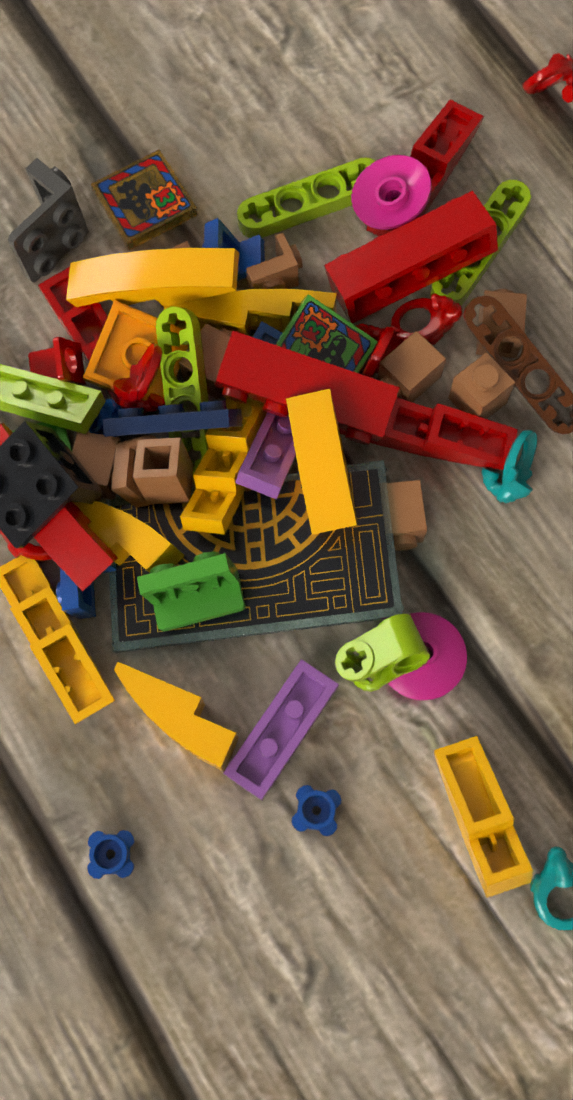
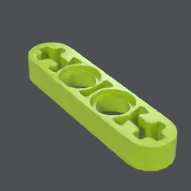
(307, 192)
(507, 222)
(196, 387)

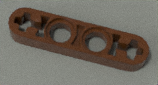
(527, 361)

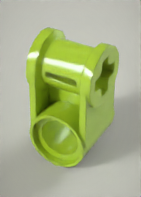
(384, 653)

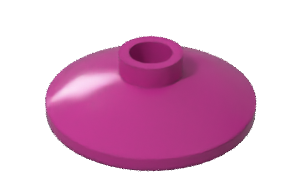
(385, 180)
(445, 666)

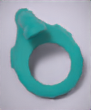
(514, 476)
(556, 872)

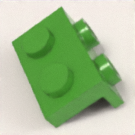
(193, 590)

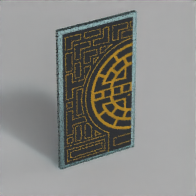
(283, 569)

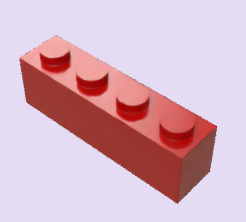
(412, 256)
(274, 373)

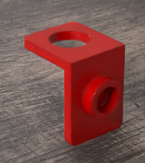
(60, 362)

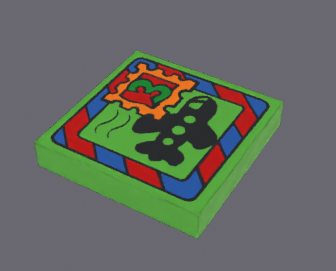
(326, 336)

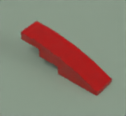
(442, 147)
(81, 323)
(447, 435)
(72, 542)

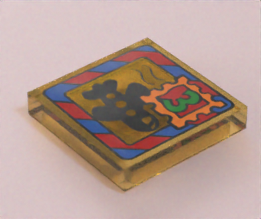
(144, 199)

